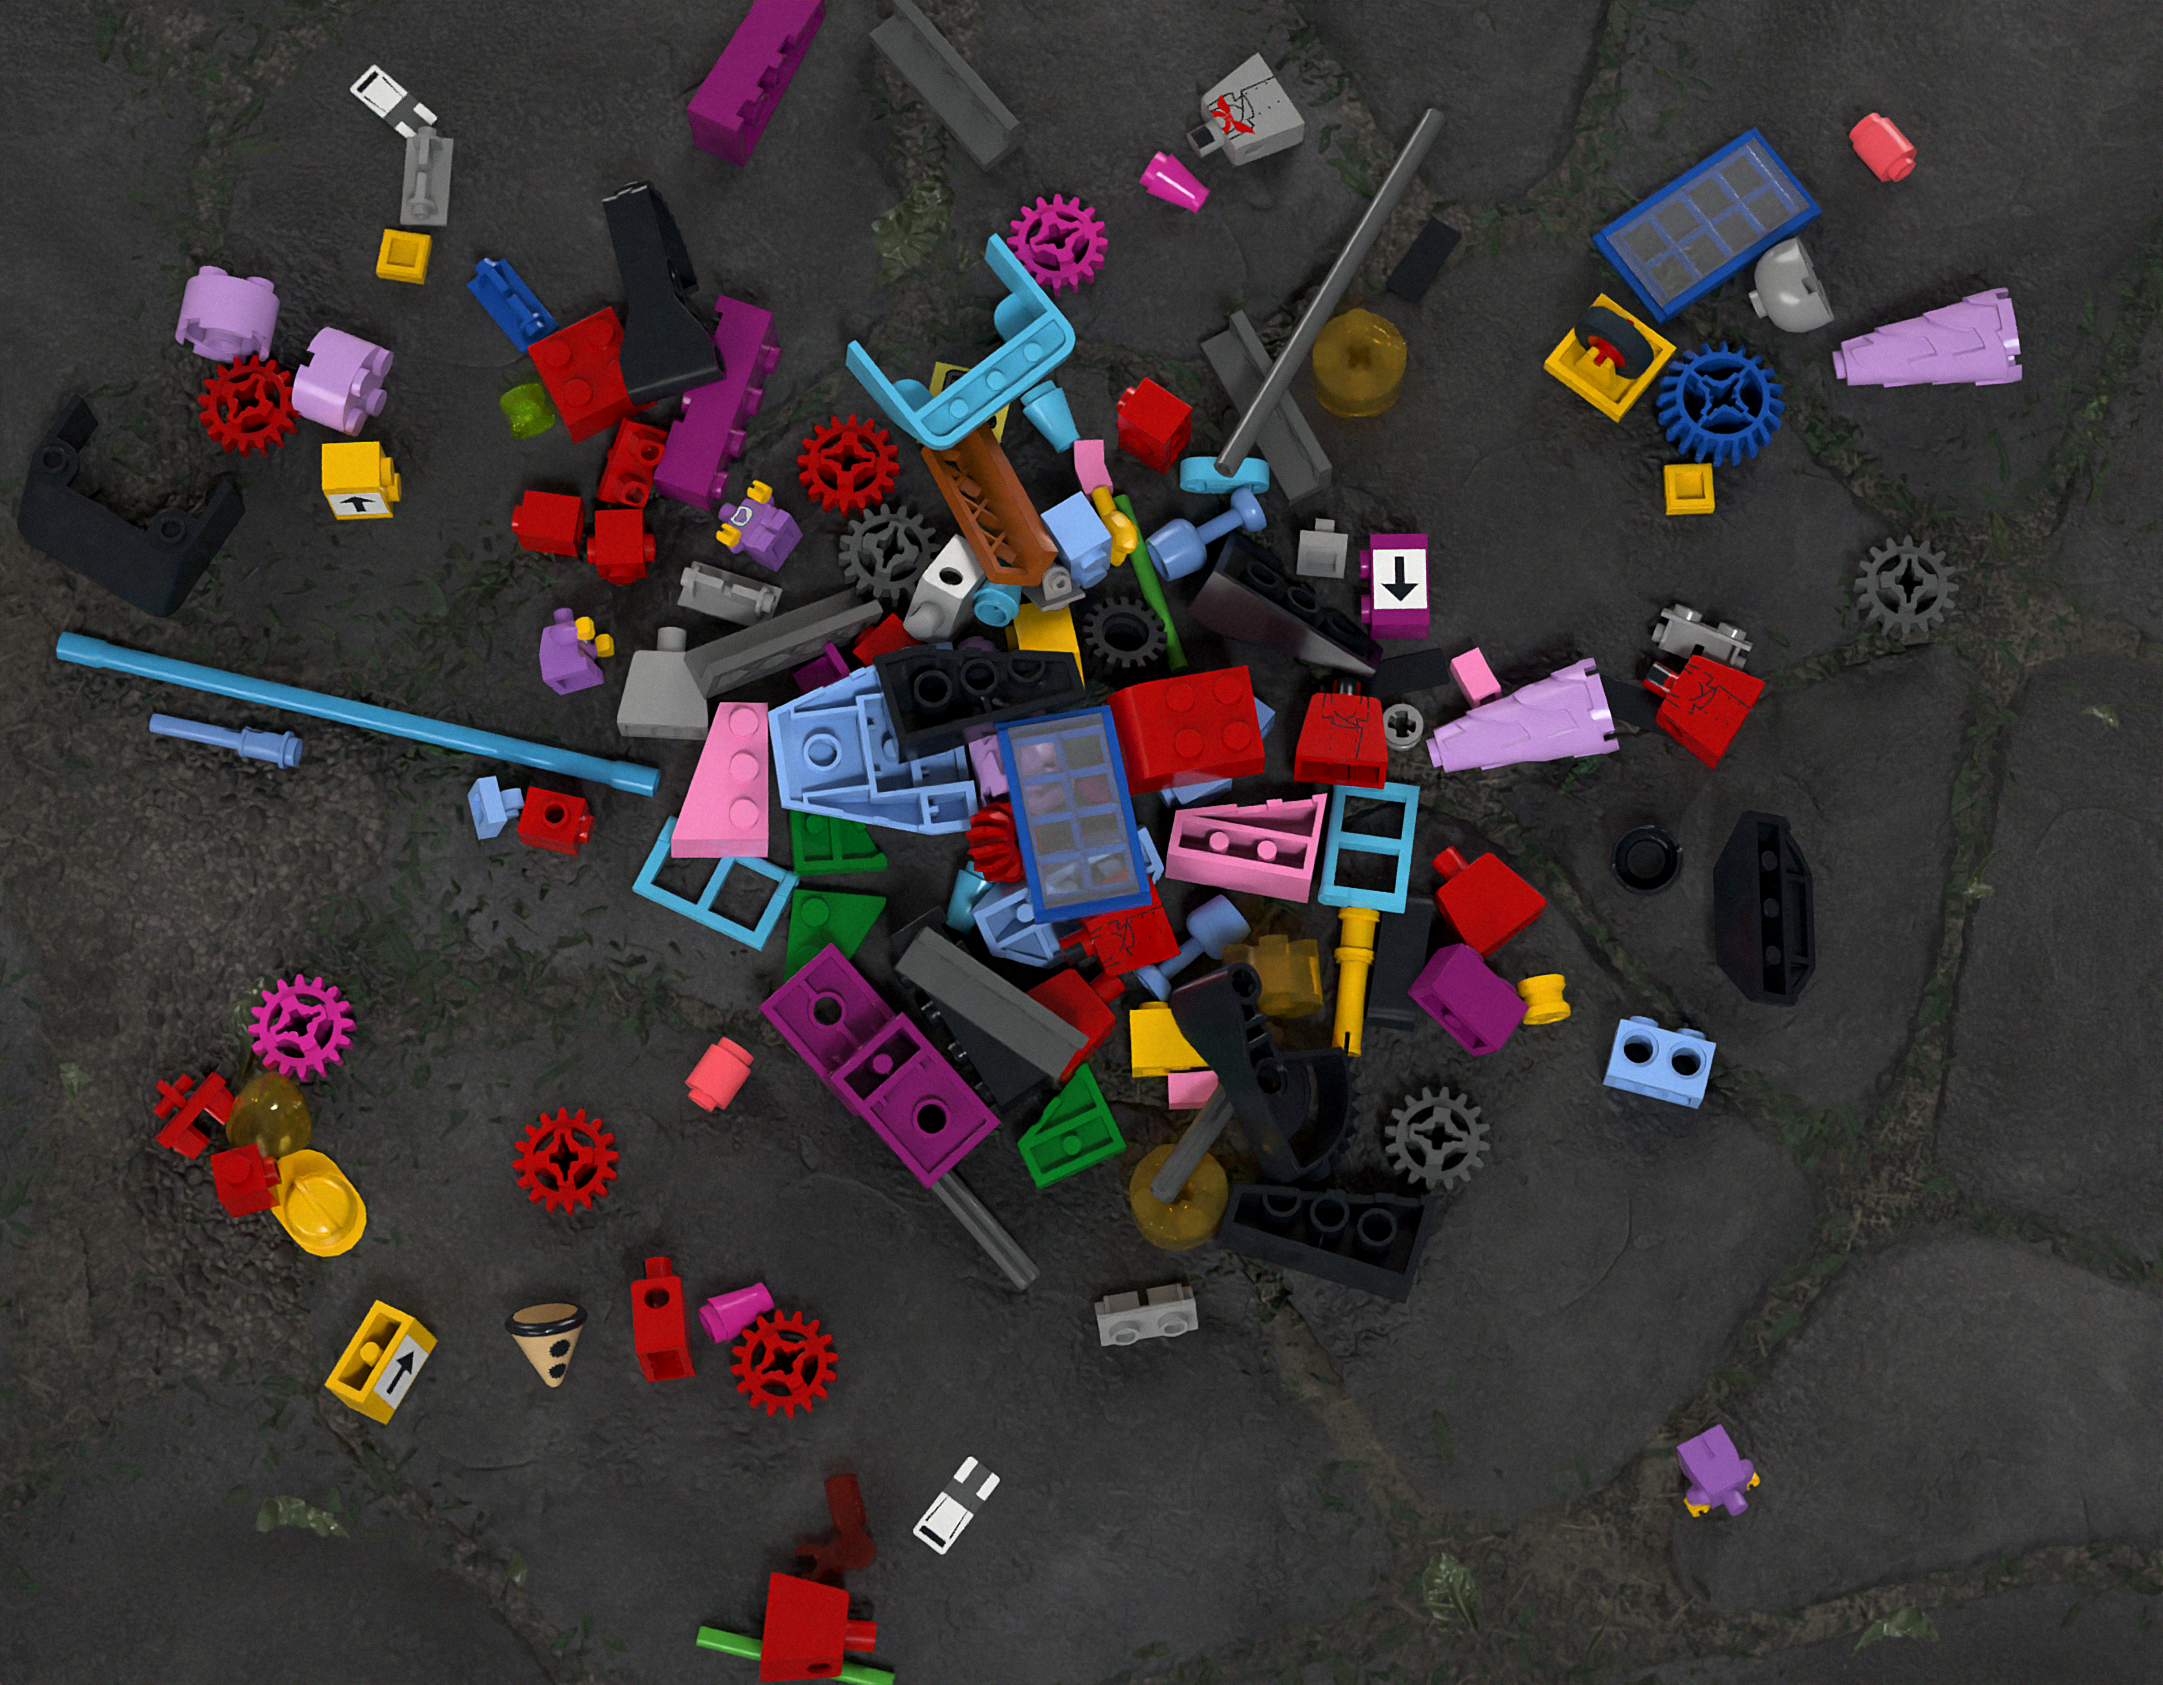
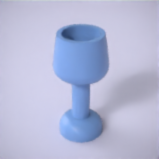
(1181, 548)
(1210, 928)

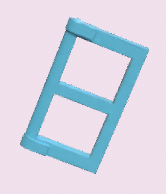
(1345, 896)
(701, 911)

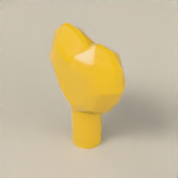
(1118, 524)

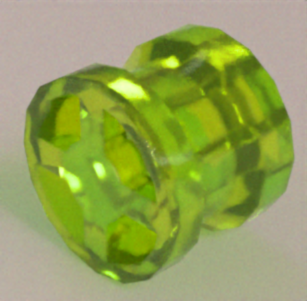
(527, 410)

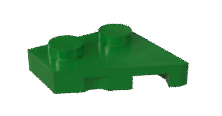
(831, 846)
(829, 918)
(1071, 1133)

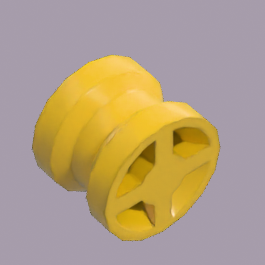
(1544, 999)

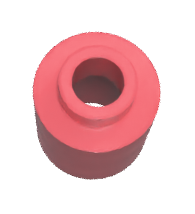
(1883, 148)
(719, 1075)

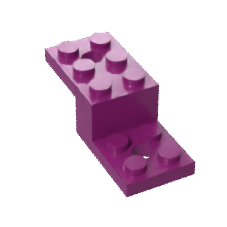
(879, 1065)

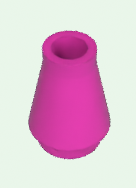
(1174, 183)
(732, 1312)

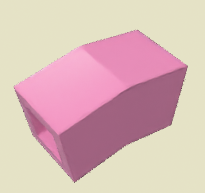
(1090, 467)
(1475, 679)
(1191, 1089)

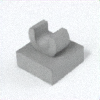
(1322, 551)

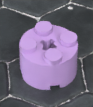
(228, 315)
(342, 381)

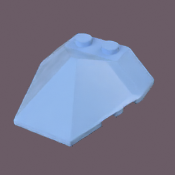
(842, 764)

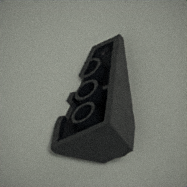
(1258, 605)
(957, 696)

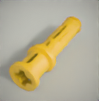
(1355, 959)

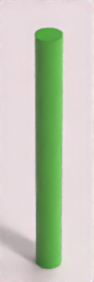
(1152, 591)
(752, 1649)

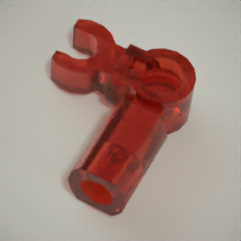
(854, 1549)

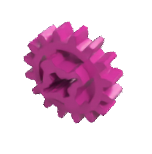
(1072, 236)
(319, 1021)

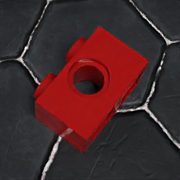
(1153, 425)

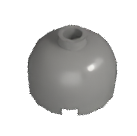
(1789, 289)

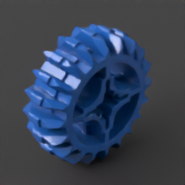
(1746, 430)

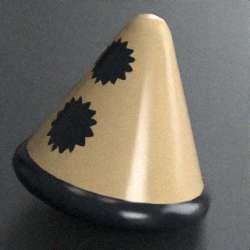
(548, 1336)

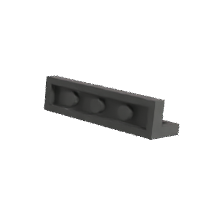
(947, 85)
(1286, 439)
(780, 642)
(990, 1002)

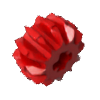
(995, 843)

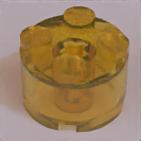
(1365, 340)
(1287, 974)
(1190, 1222)

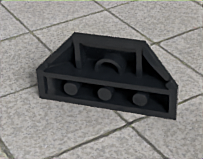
(1764, 911)

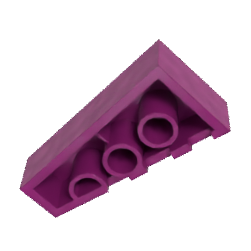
(753, 76)
(717, 414)

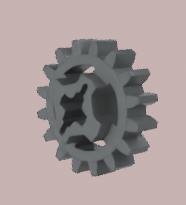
(873, 547)
(1923, 586)
(1417, 1138)

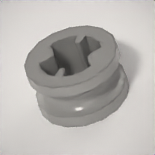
(1413, 719)

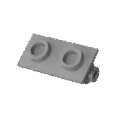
(427, 179)
(1054, 590)
(728, 595)
(1686, 631)
(1168, 1314)

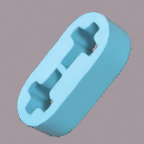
(1200, 476)

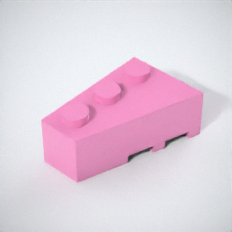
(729, 791)
(1249, 847)

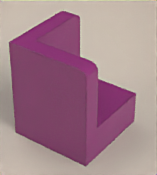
(822, 671)

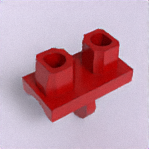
(632, 464)
(179, 1131)

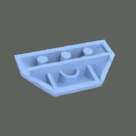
(1009, 925)

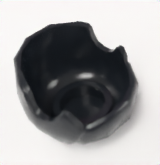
(1646, 860)

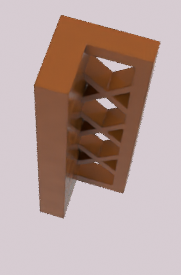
(1000, 508)

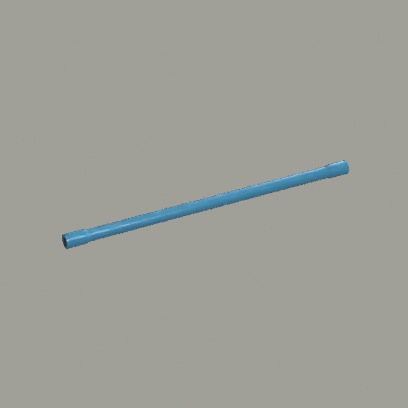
(617, 774)

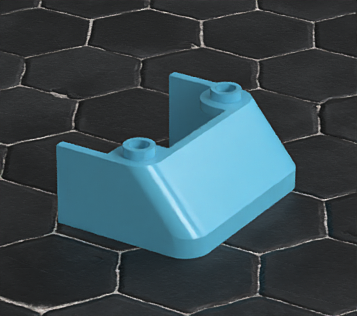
(1035, 344)

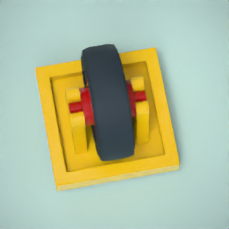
(1609, 357)

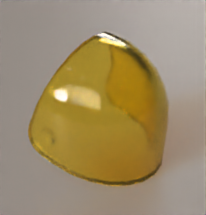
(270, 1114)

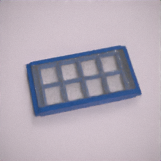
(1706, 226)
(1073, 815)

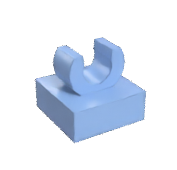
(491, 807)

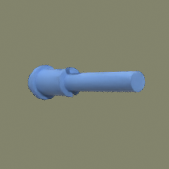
(249, 742)

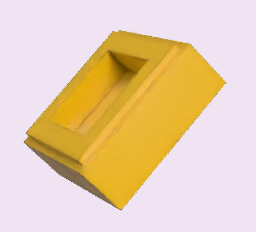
(404, 256)
(1688, 489)

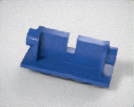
(511, 304)

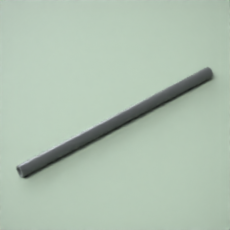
(1329, 293)

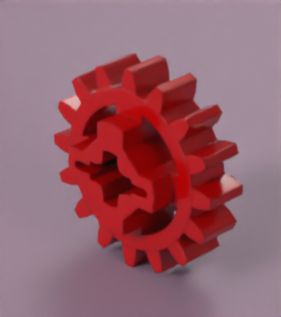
(244, 387)
(865, 470)
(546, 1161)
(806, 1354)

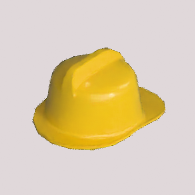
(318, 1204)

